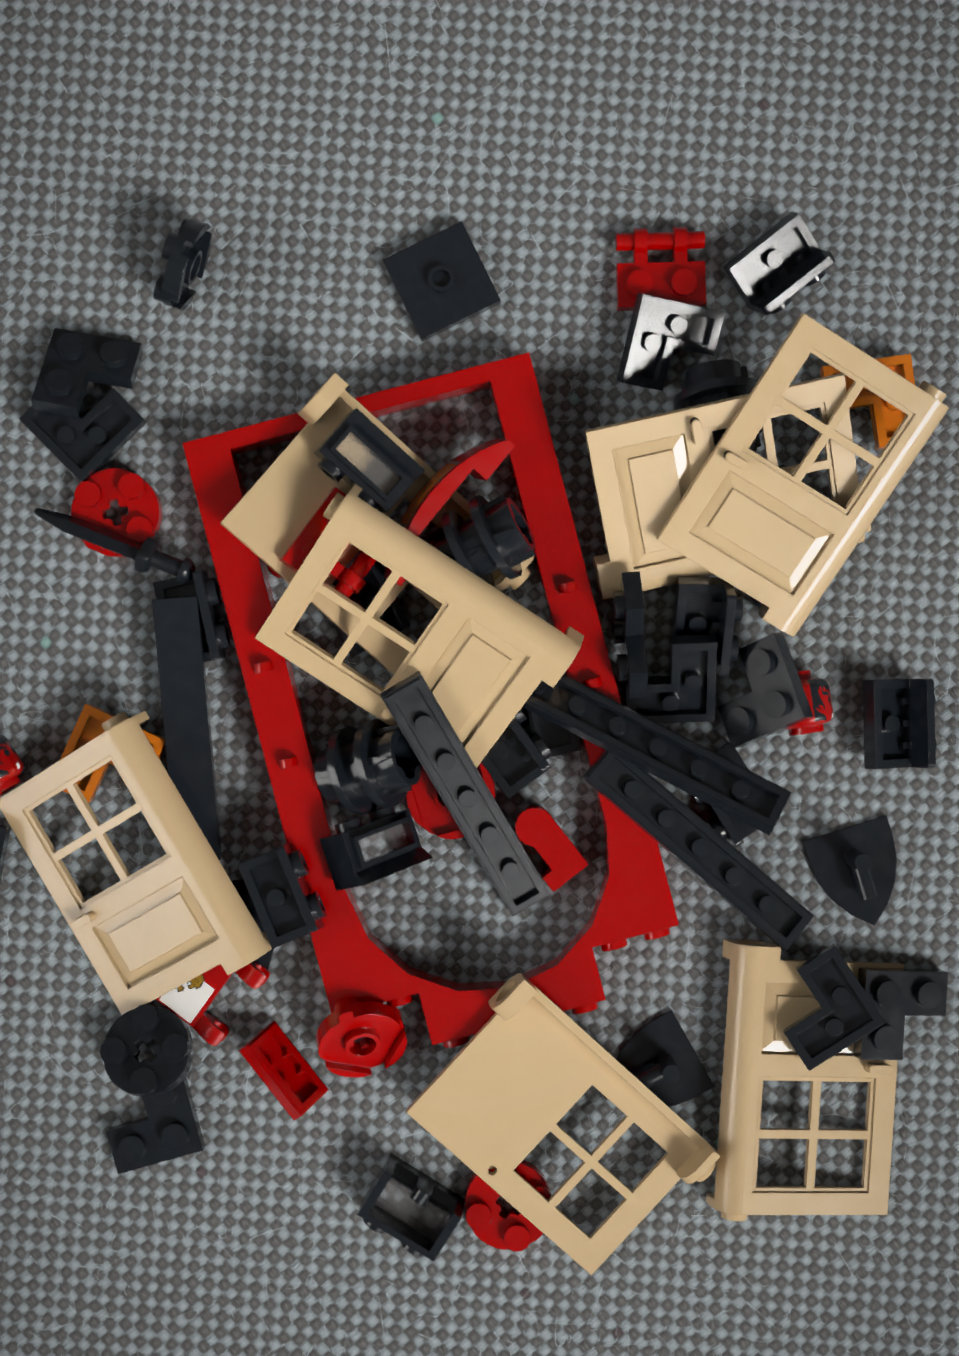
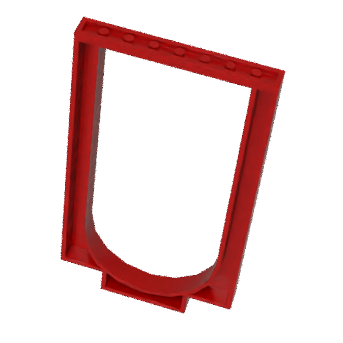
(350, 958)

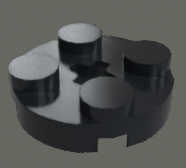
(186, 259)
(122, 1050)

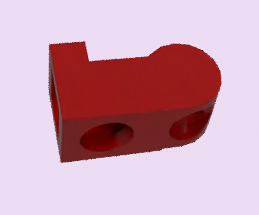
(539, 829)

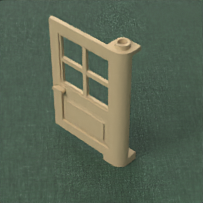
(652, 460)
(295, 487)
(768, 526)
(476, 653)
(166, 917)
(761, 1002)
(517, 1086)

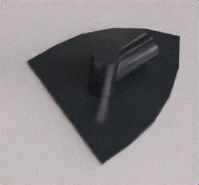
(856, 867)
(665, 1061)

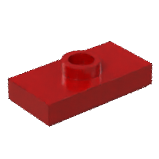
(284, 1070)

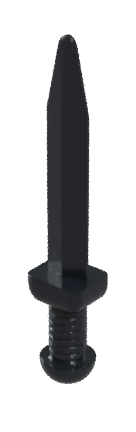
(145, 554)

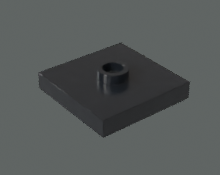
(441, 281)

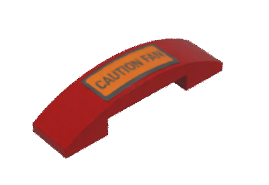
(477, 461)

